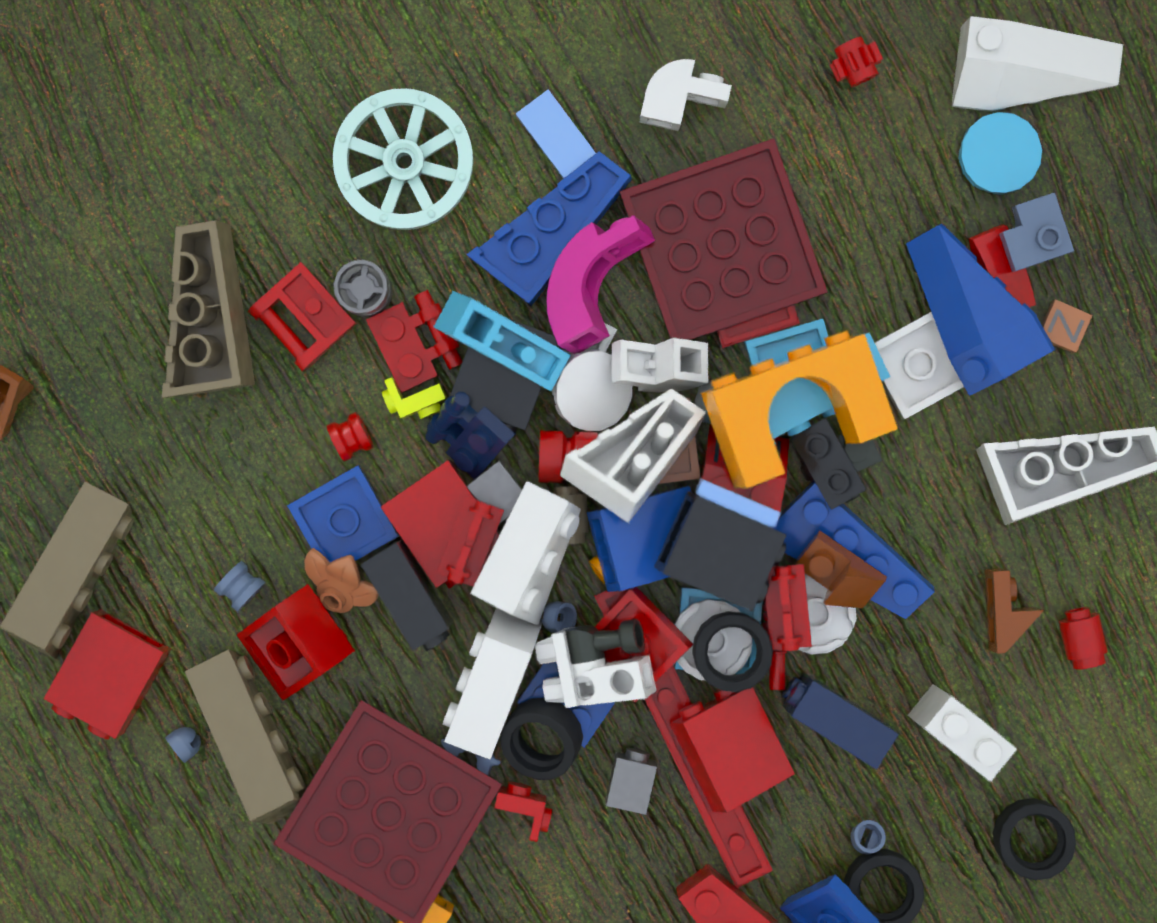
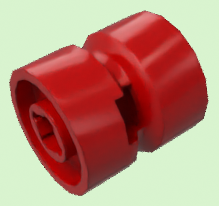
(553, 450)

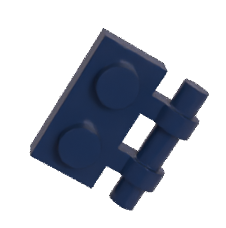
(475, 444)

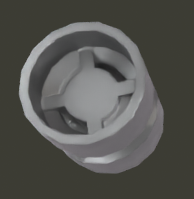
(363, 288)

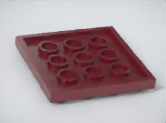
(725, 242)
(388, 814)

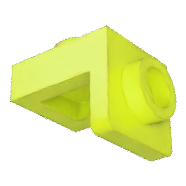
(424, 402)

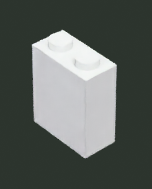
(962, 732)

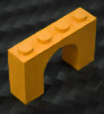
(742, 405)

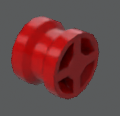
(350, 436)

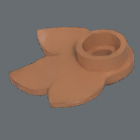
(339, 582)

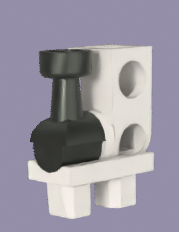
(583, 668)

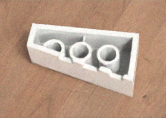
(1051, 472)

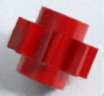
(856, 61)

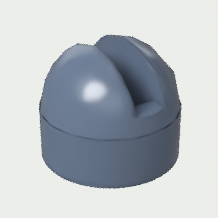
(551, 612)
(184, 742)
(874, 841)

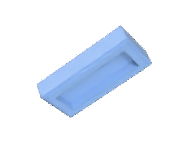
(555, 134)
(737, 503)

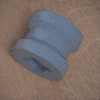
(239, 586)

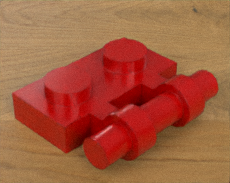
(403, 347)

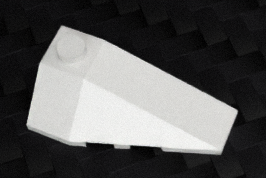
(1023, 63)

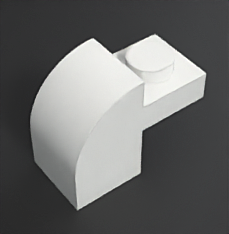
(673, 86)
(660, 367)

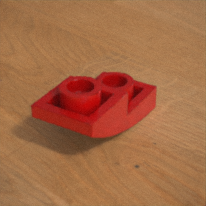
(992, 257)

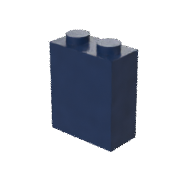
(838, 719)

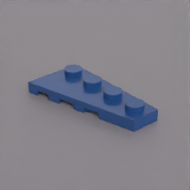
(528, 247)
(809, 512)

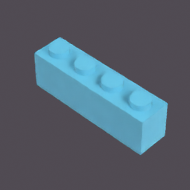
(803, 400)

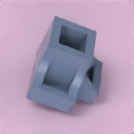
(1037, 235)

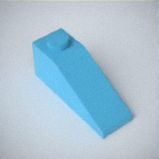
(501, 340)

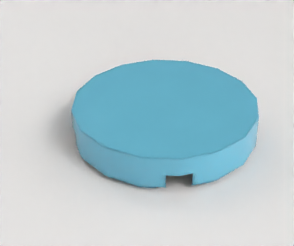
(1000, 153)

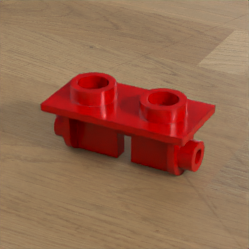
(470, 541)
(788, 608)

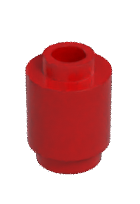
(1083, 638)

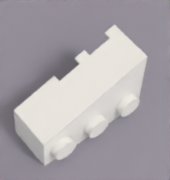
(634, 456)
(528, 554)
(491, 683)

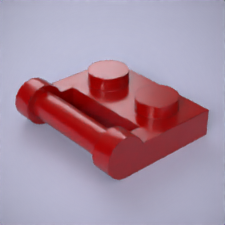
(312, 307)

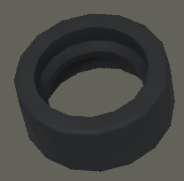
(752, 675)
(525, 758)
(1060, 856)
(886, 857)

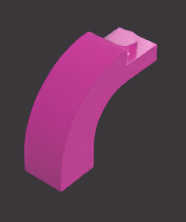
(578, 277)

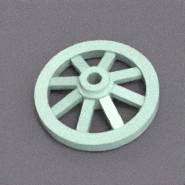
(395, 150)

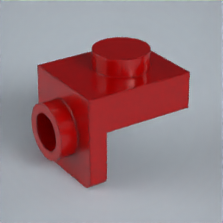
(520, 800)

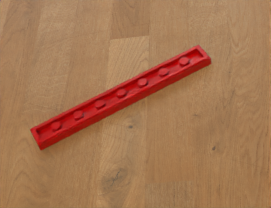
(729, 830)

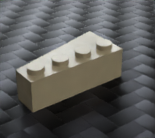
(206, 314)
(68, 570)
(247, 737)

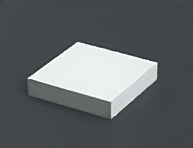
(917, 366)

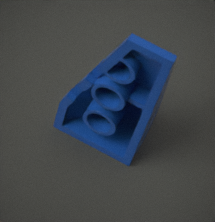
(977, 318)

